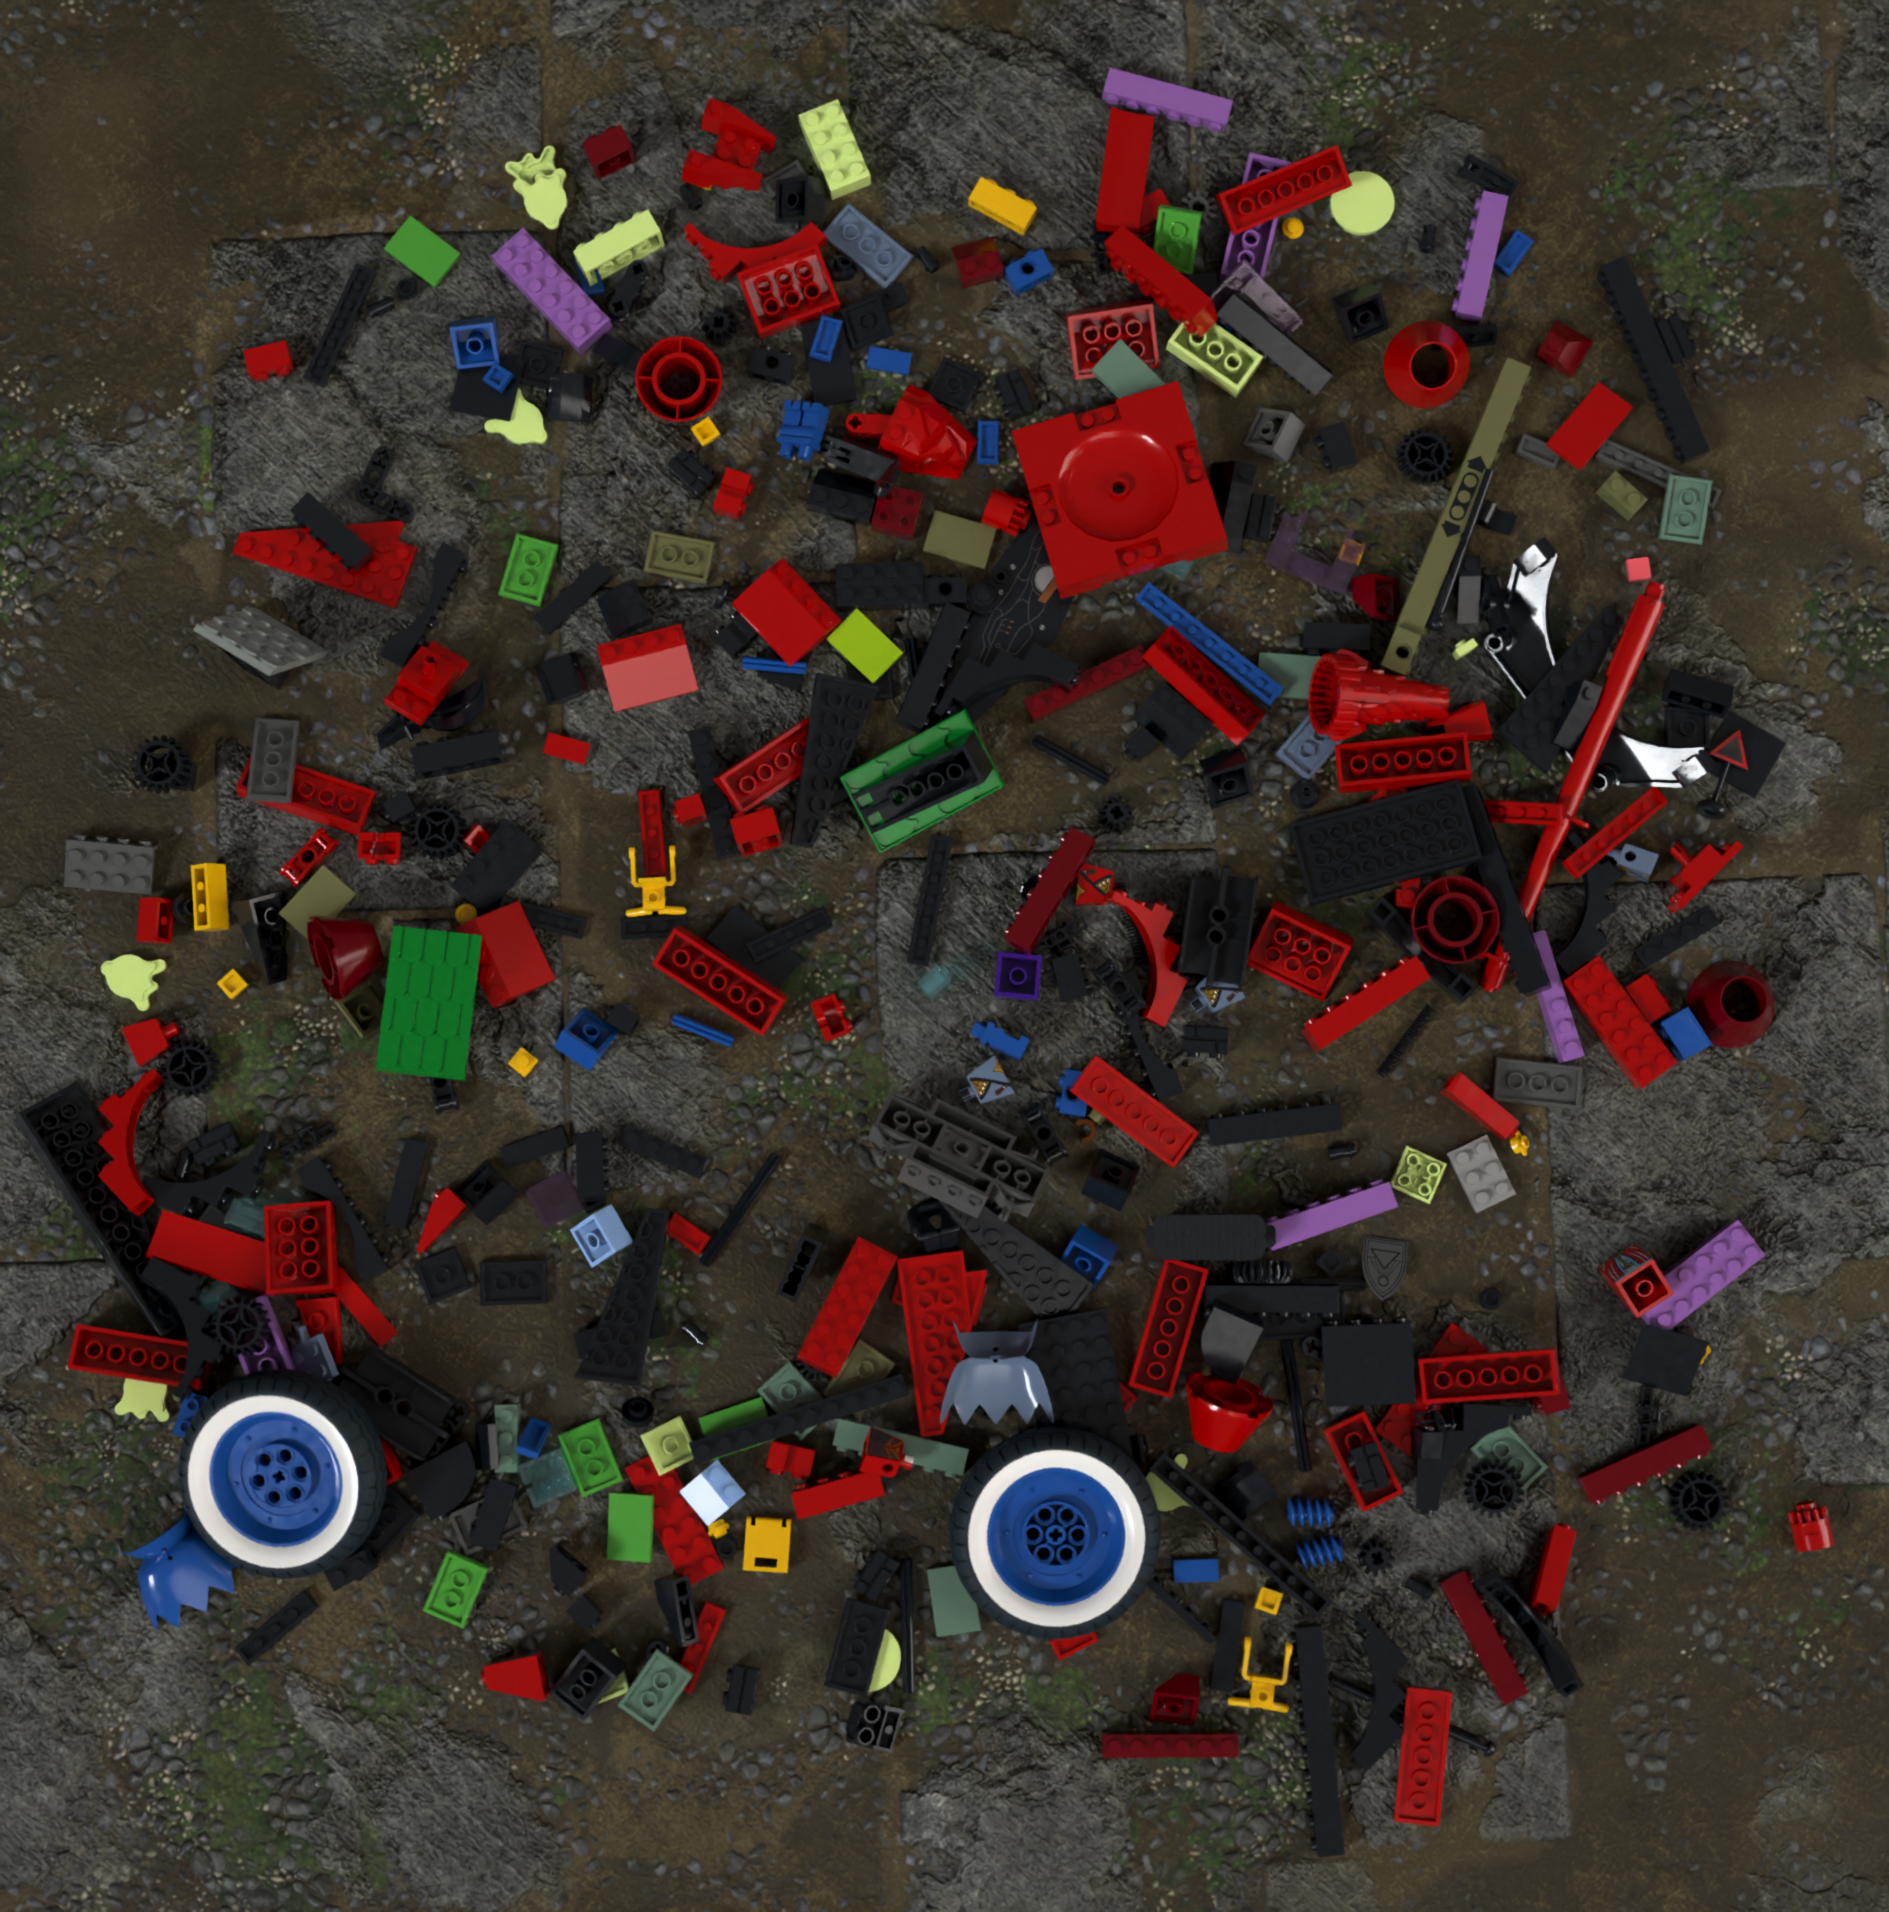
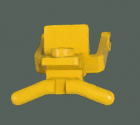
(654, 889)
(1262, 1685)

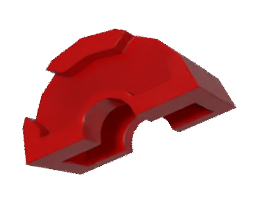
(379, 847)
(830, 1017)

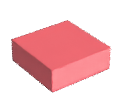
(1638, 569)

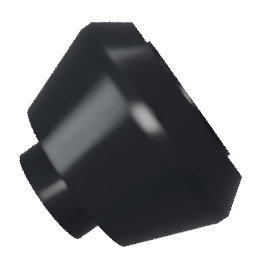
(1304, 798)

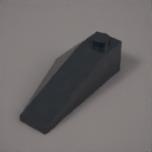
(1232, 491)
(265, 933)

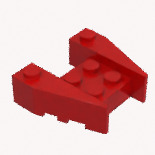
(734, 153)

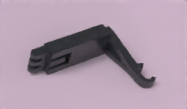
(862, 460)

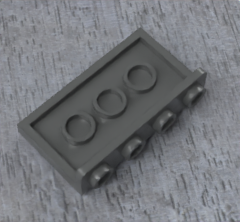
(110, 864)

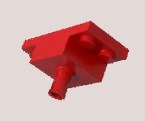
(425, 681)
(1697, 870)

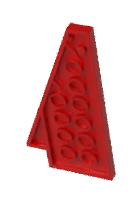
(299, 554)
(933, 1296)

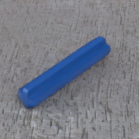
(775, 665)
(703, 1030)

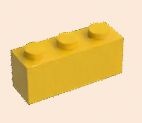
(1002, 205)
(210, 897)

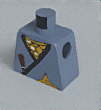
(1642, 863)
(1218, 998)
(987, 1083)

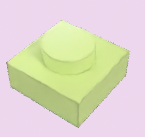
(1464, 648)

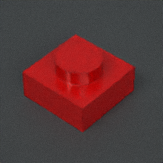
(476, 838)

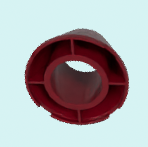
(1473, 901)
(344, 951)
(1706, 1004)

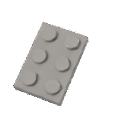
(1481, 1173)

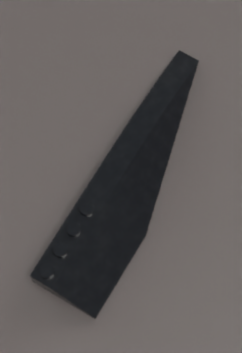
(65, 1139)

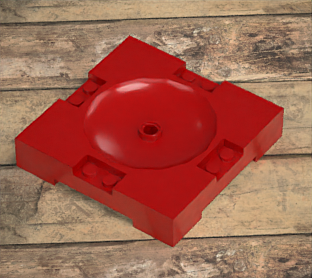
(1130, 445)

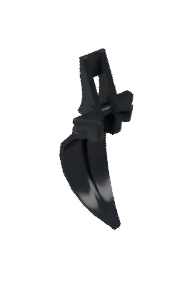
(448, 716)

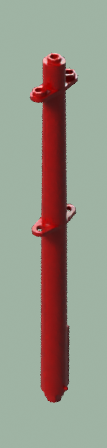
(1618, 681)

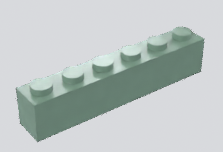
(926, 1452)

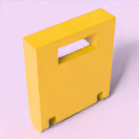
(767, 1540)

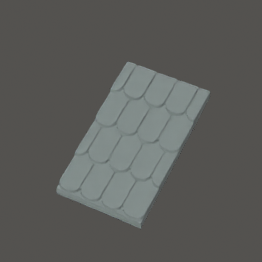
(260, 644)

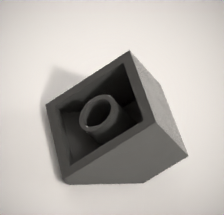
(1274, 434)

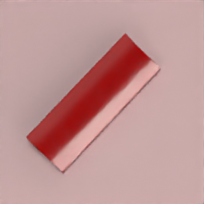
(1124, 171)
(1284, 190)
(1204, 685)
(765, 768)
(323, 799)
(210, 1251)

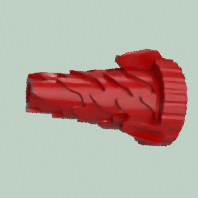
(1350, 695)

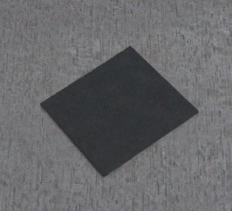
(479, 399)
(1760, 752)
(1665, 1359)

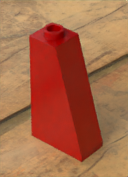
(1479, 1106)
(1551, 1569)

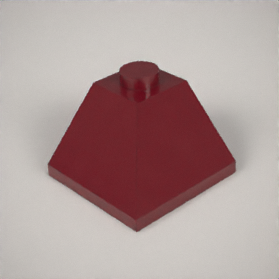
(1563, 348)
(1377, 595)
(1176, 1700)

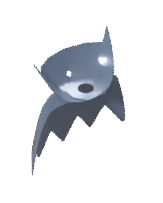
(999, 1383)

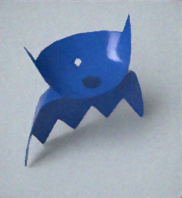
(183, 1579)

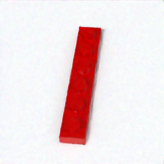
(1615, 832)

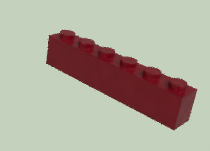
(1092, 682)
(1050, 890)
(1644, 1463)
(1483, 1637)
(1169, 1744)

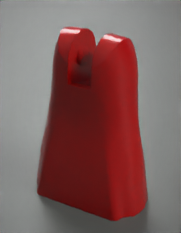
(1469, 718)

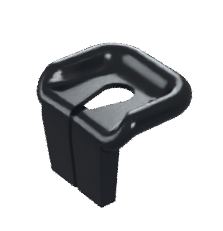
(934, 1240)

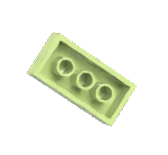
(834, 149)
(619, 247)
(1216, 357)

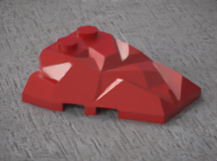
(926, 437)

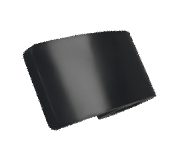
(1496, 519)

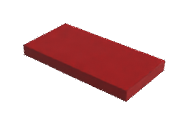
(1589, 426)

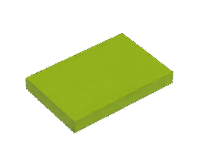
(864, 646)

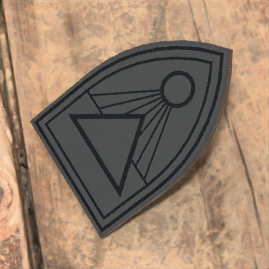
(1384, 1264)

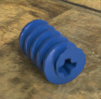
(1310, 1511)
(1320, 1551)

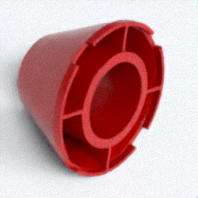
(1400, 355)
(676, 356)
(1224, 1412)

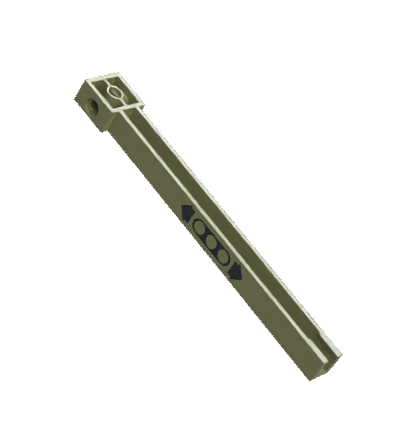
(1454, 517)

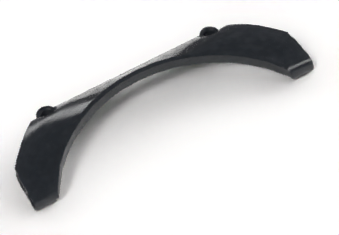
(1530, 654)

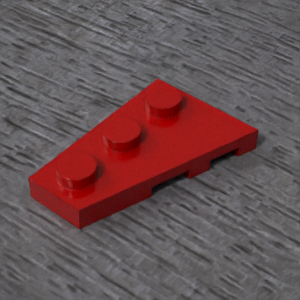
(323, 1316)

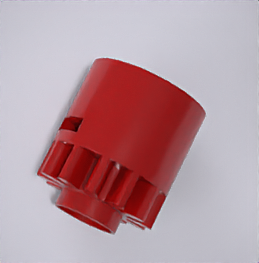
(1006, 512)
(1810, 1527)

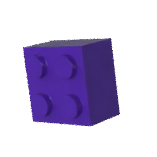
(1017, 976)

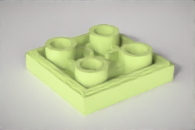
(1417, 1174)

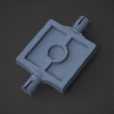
(314, 1356)

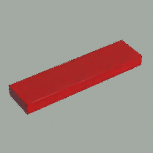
(1526, 812)
(652, 833)
(364, 1309)
(696, 1653)

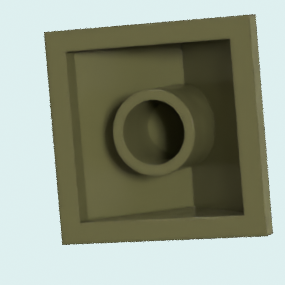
(363, 1012)

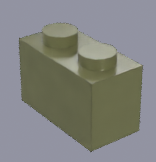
(1621, 496)

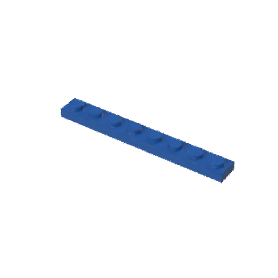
(1209, 644)

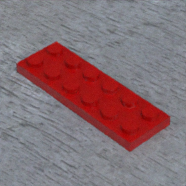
(1133, 1111)
(1399, 1419)
(676, 1522)
(1422, 1756)

